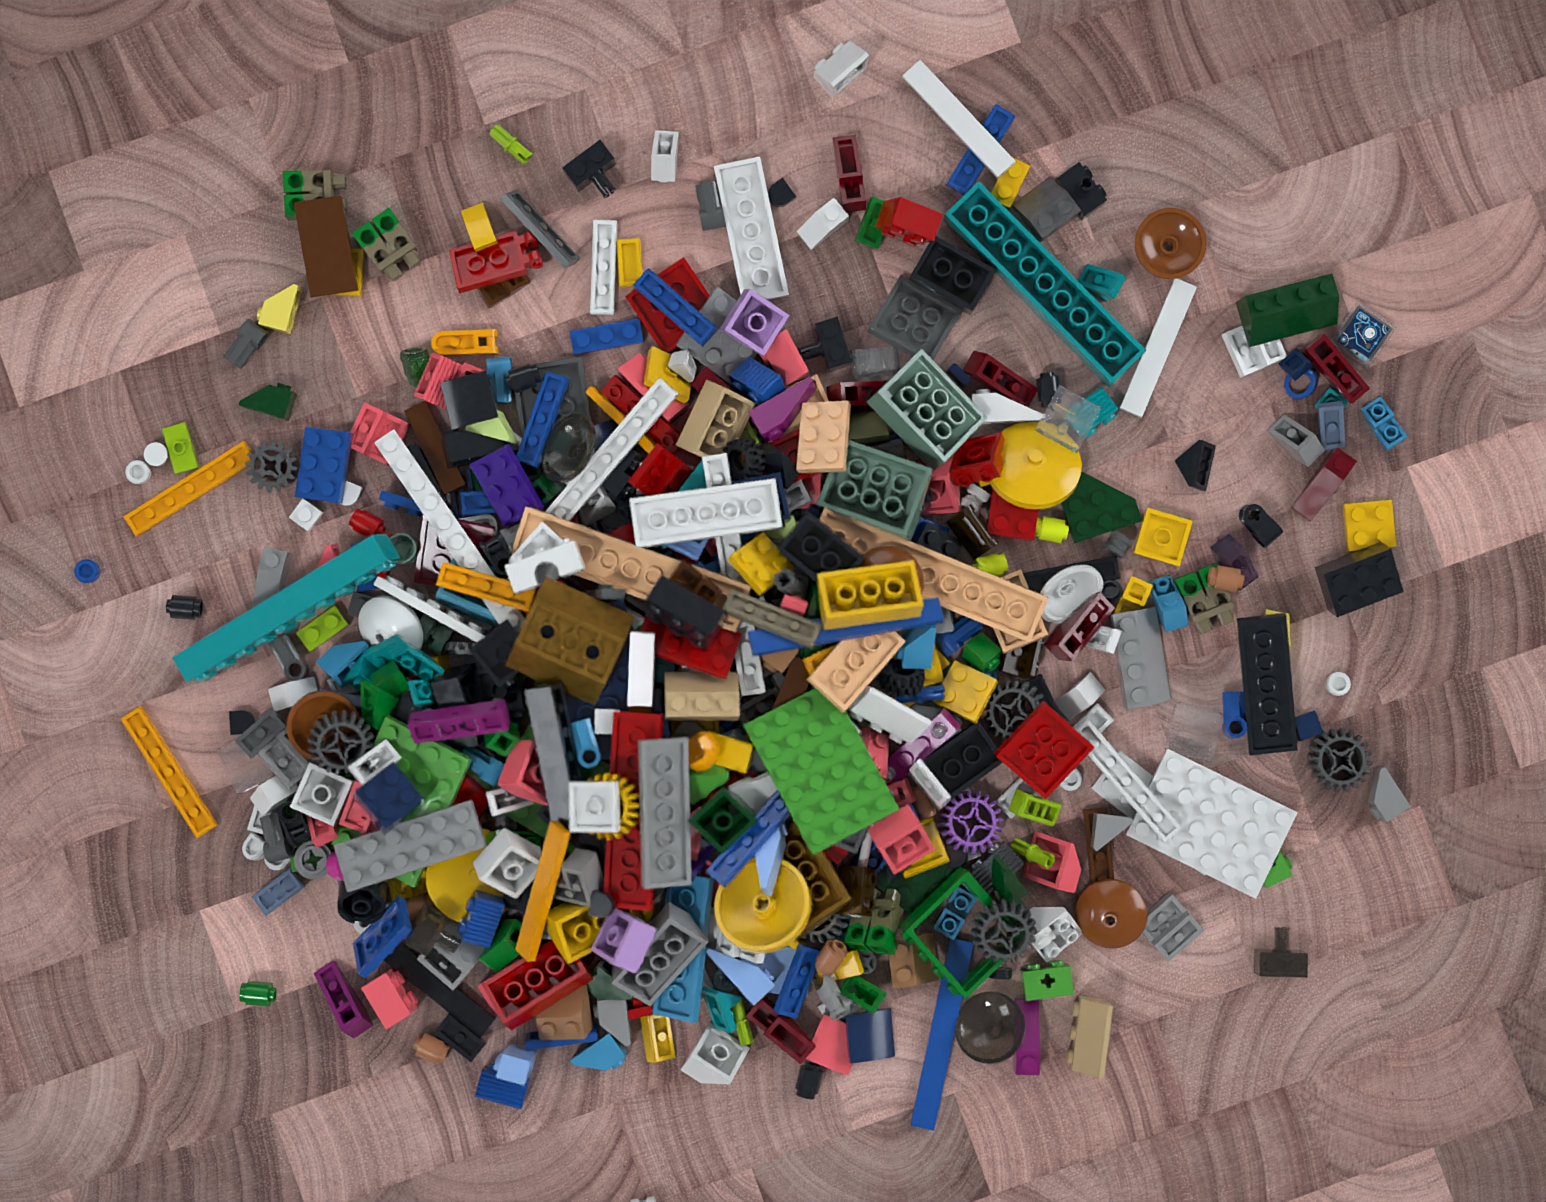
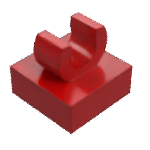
(639, 1009)

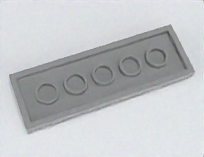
(664, 812)
(410, 846)

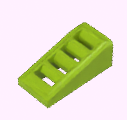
(1021, 803)

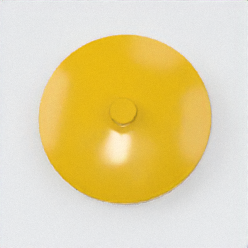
(1035, 469)
(455, 881)
(762, 921)

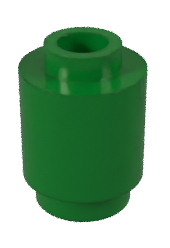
(257, 993)

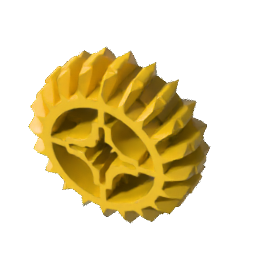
(625, 796)

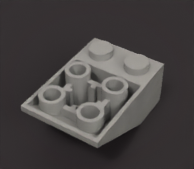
(449, 966)

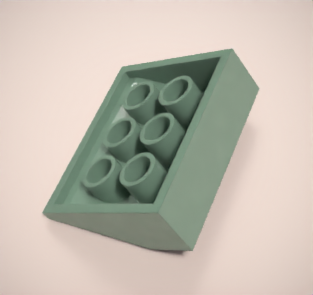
(927, 410)
(878, 490)

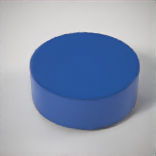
(87, 571)

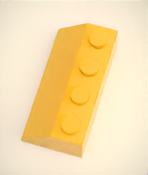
(869, 595)
(576, 930)

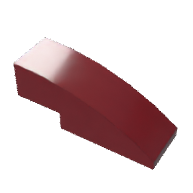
(849, 173)
(780, 1030)

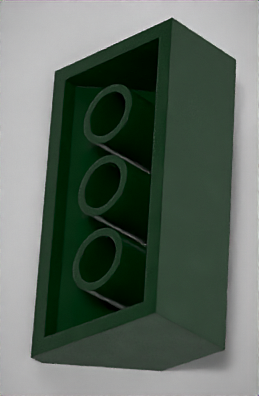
(1289, 310)

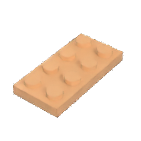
(853, 666)

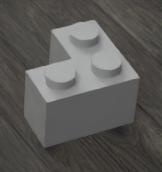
(579, 877)

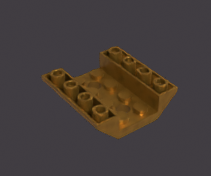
(577, 624)

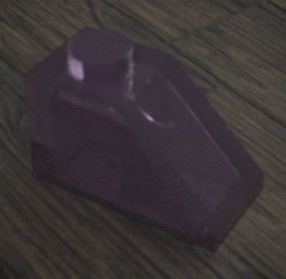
(1232, 554)

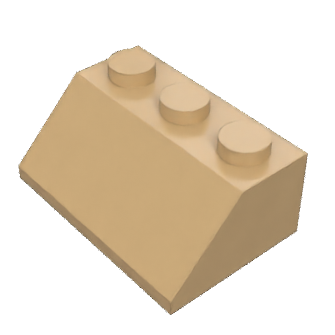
(715, 420)
(701, 697)
(1089, 1036)

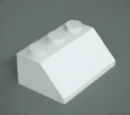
(888, 715)

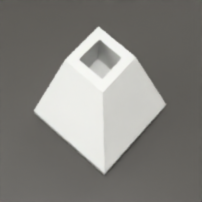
(1054, 930)

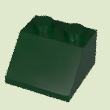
(723, 819)

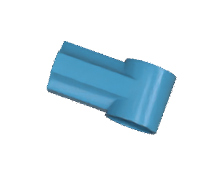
(497, 371)
(585, 740)
(486, 767)

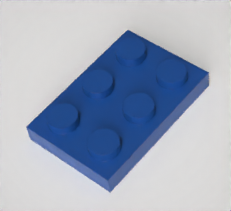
(323, 465)
(382, 937)

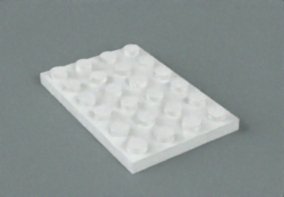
(1226, 826)

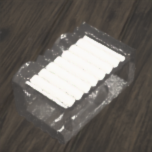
(874, 363)

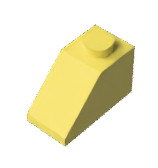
(280, 310)

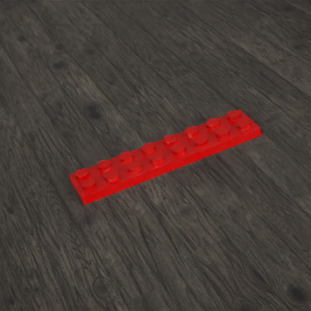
(623, 854)

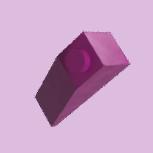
(779, 412)
(343, 1000)
(1027, 1058)

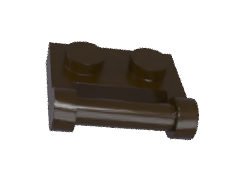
(972, 532)

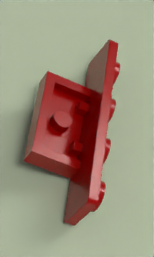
(626, 399)

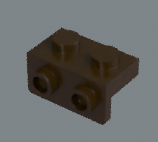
(1022, 661)
(860, 885)

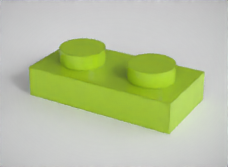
(322, 628)

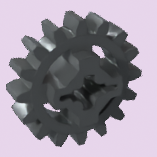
(279, 458)

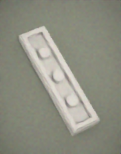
(603, 267)

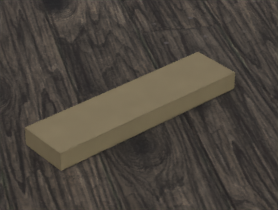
(772, 618)

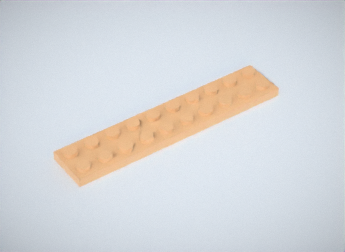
(620, 562)
(954, 582)

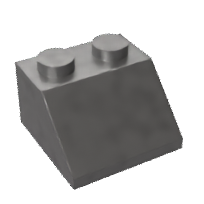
(1046, 209)

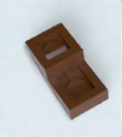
(500, 291)
(695, 581)

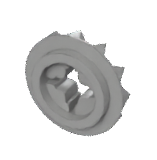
(459, 647)
(308, 869)

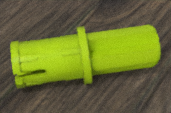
(510, 144)
(1033, 853)
(743, 1028)

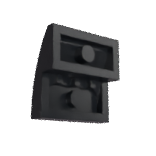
(469, 400)

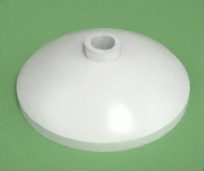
(1069, 591)
(386, 617)

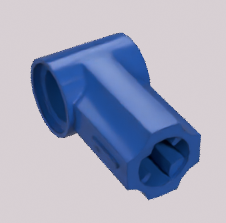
(954, 640)
(1233, 711)

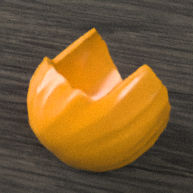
(703, 751)

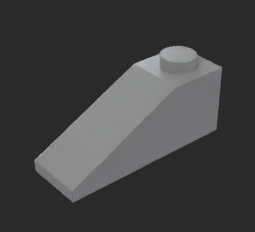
(271, 574)

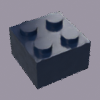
(388, 798)

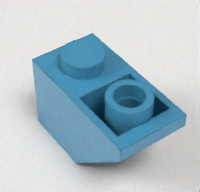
(1168, 603)

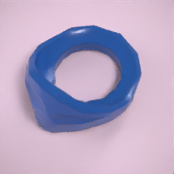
(1311, 386)

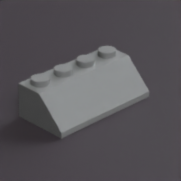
(1140, 658)
(673, 948)

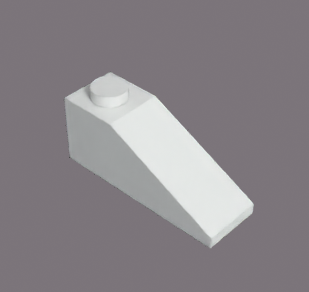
(1002, 410)

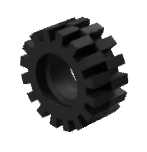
(752, 456)
(901, 680)

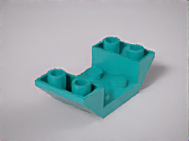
(407, 657)

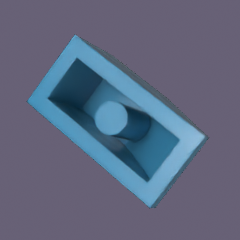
(918, 648)
(340, 660)
(601, 1054)

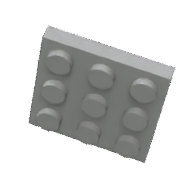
(721, 351)

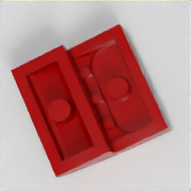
(660, 473)

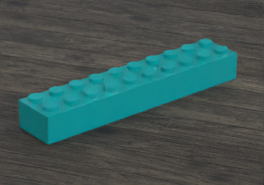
(1043, 284)
(286, 608)

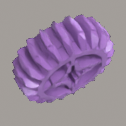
(968, 832)

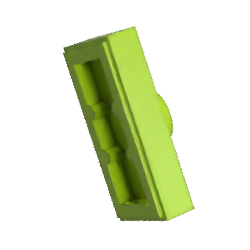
(180, 448)

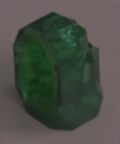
(414, 363)

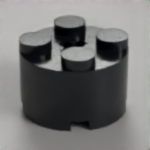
(363, 904)

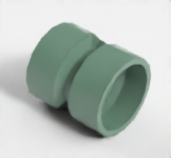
(406, 547)
(435, 634)

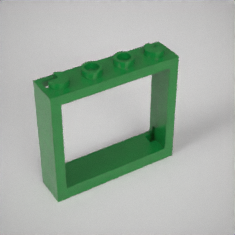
(985, 967)

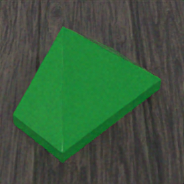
(375, 704)
(862, 993)

